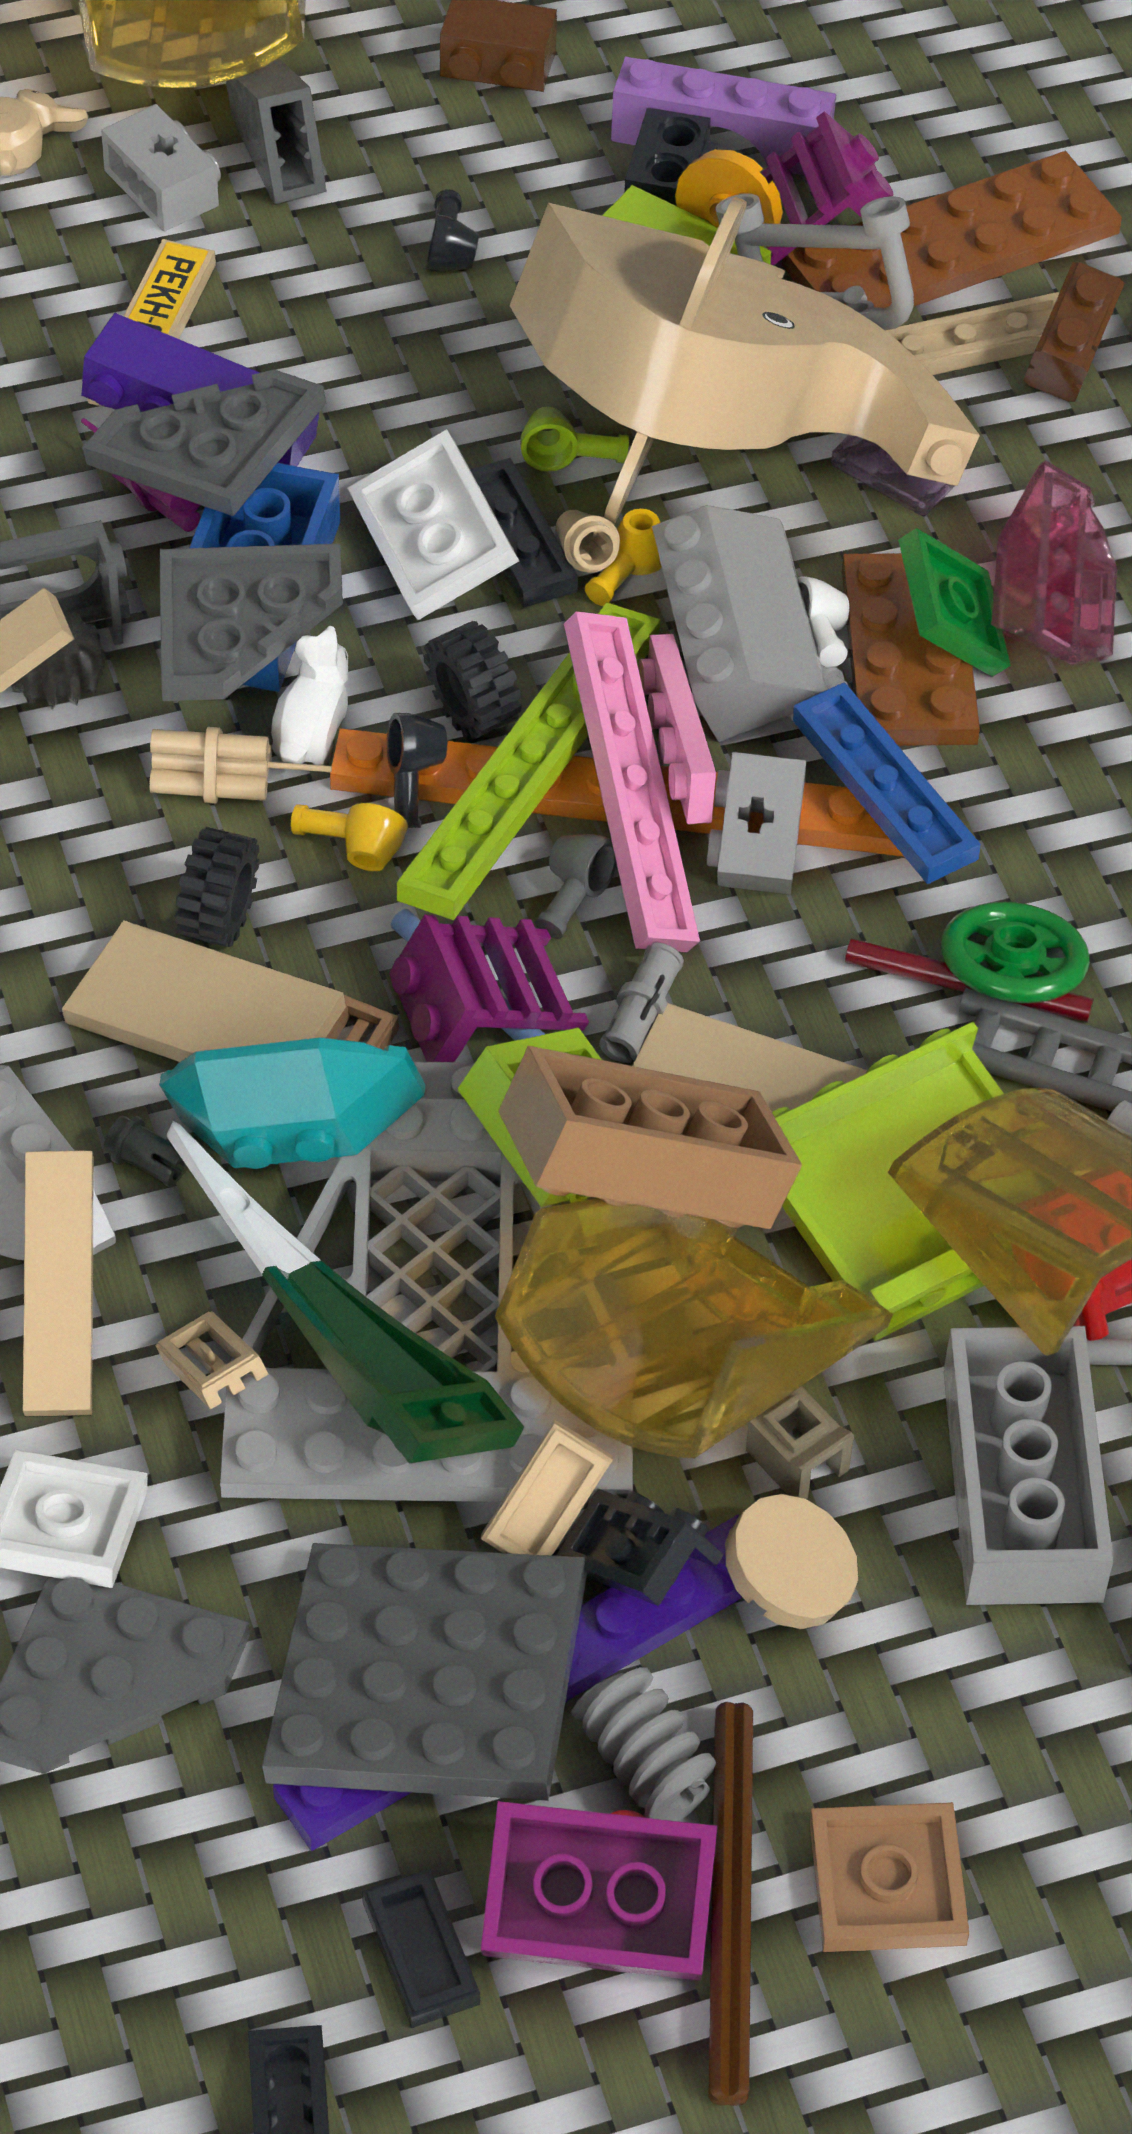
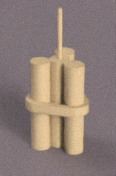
(214, 764)

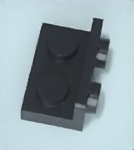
(636, 1544)

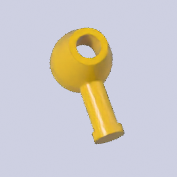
(635, 556)
(370, 831)

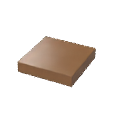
(888, 1877)

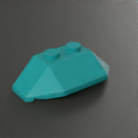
(292, 1098)

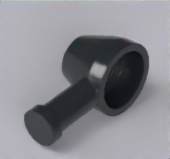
(452, 242)
(411, 747)

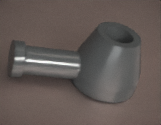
(586, 868)

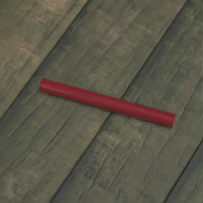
(937, 973)

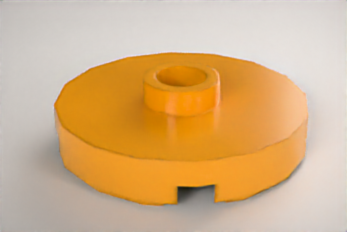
(723, 175)

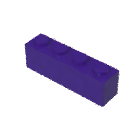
(147, 367)

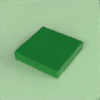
(953, 602)

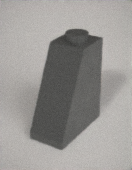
(279, 130)

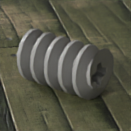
(644, 1744)

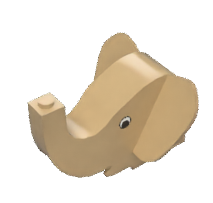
(721, 349)

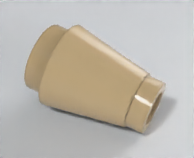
(587, 540)

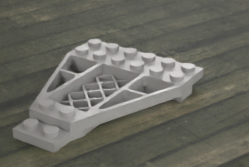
(297, 1427)

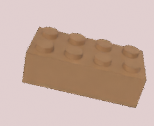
(648, 1139)

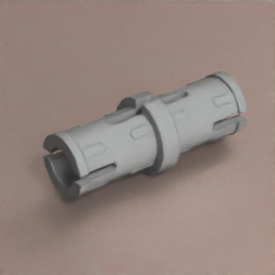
(641, 1002)

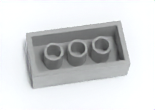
(1026, 1469)

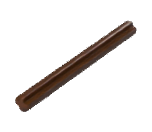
(731, 1906)

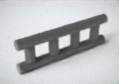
(1049, 1032)

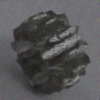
(67, 671)

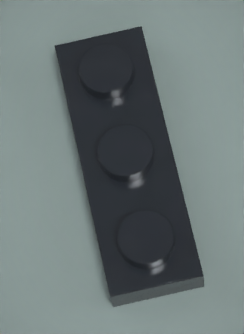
(542, 565)

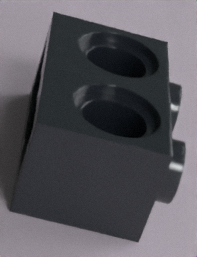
(665, 150)

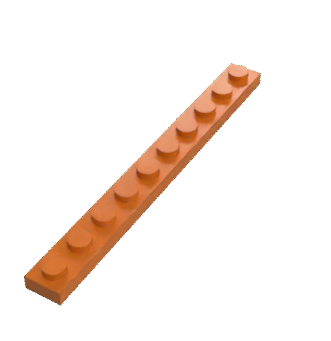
(828, 813)

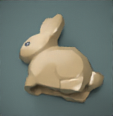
(25, 121)

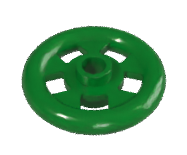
(1015, 949)

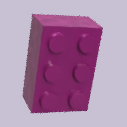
(599, 1891)

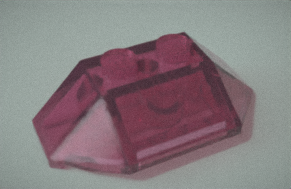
(1056, 572)

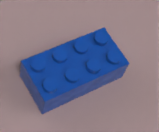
(285, 509)

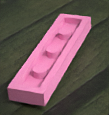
(680, 730)

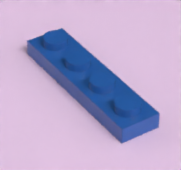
(886, 783)

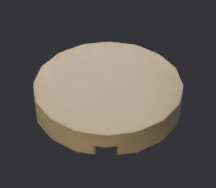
(791, 1561)

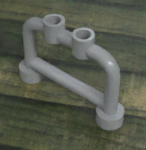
(881, 229)

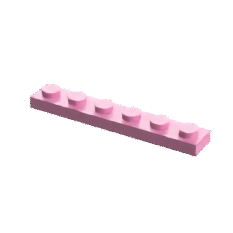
(631, 782)

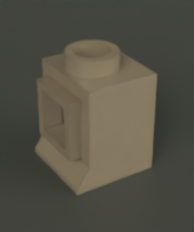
(791, 1460)

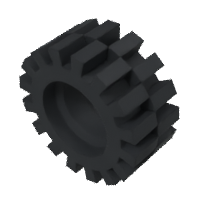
(472, 680)
(217, 886)

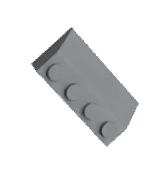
(738, 617)

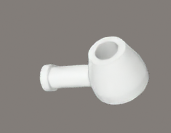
(826, 613)

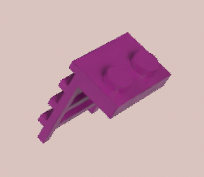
(837, 170)
(453, 990)

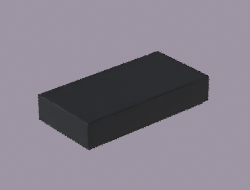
(421, 1948)

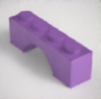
(748, 106)

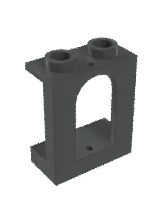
(98, 596)

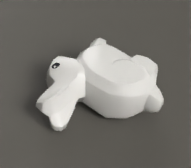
(313, 703)

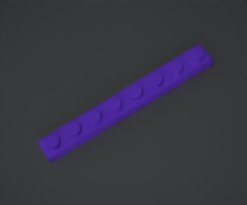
(610, 1636)

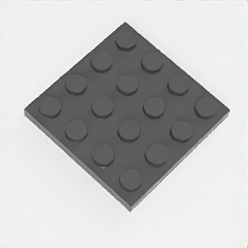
(427, 1672)

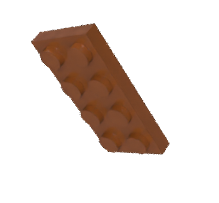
(899, 676)

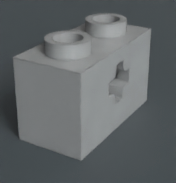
(160, 167)
(765, 787)

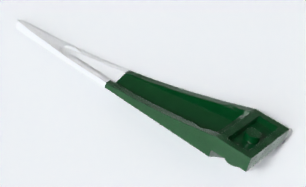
(386, 1370)

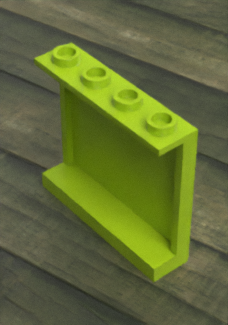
(846, 1199)

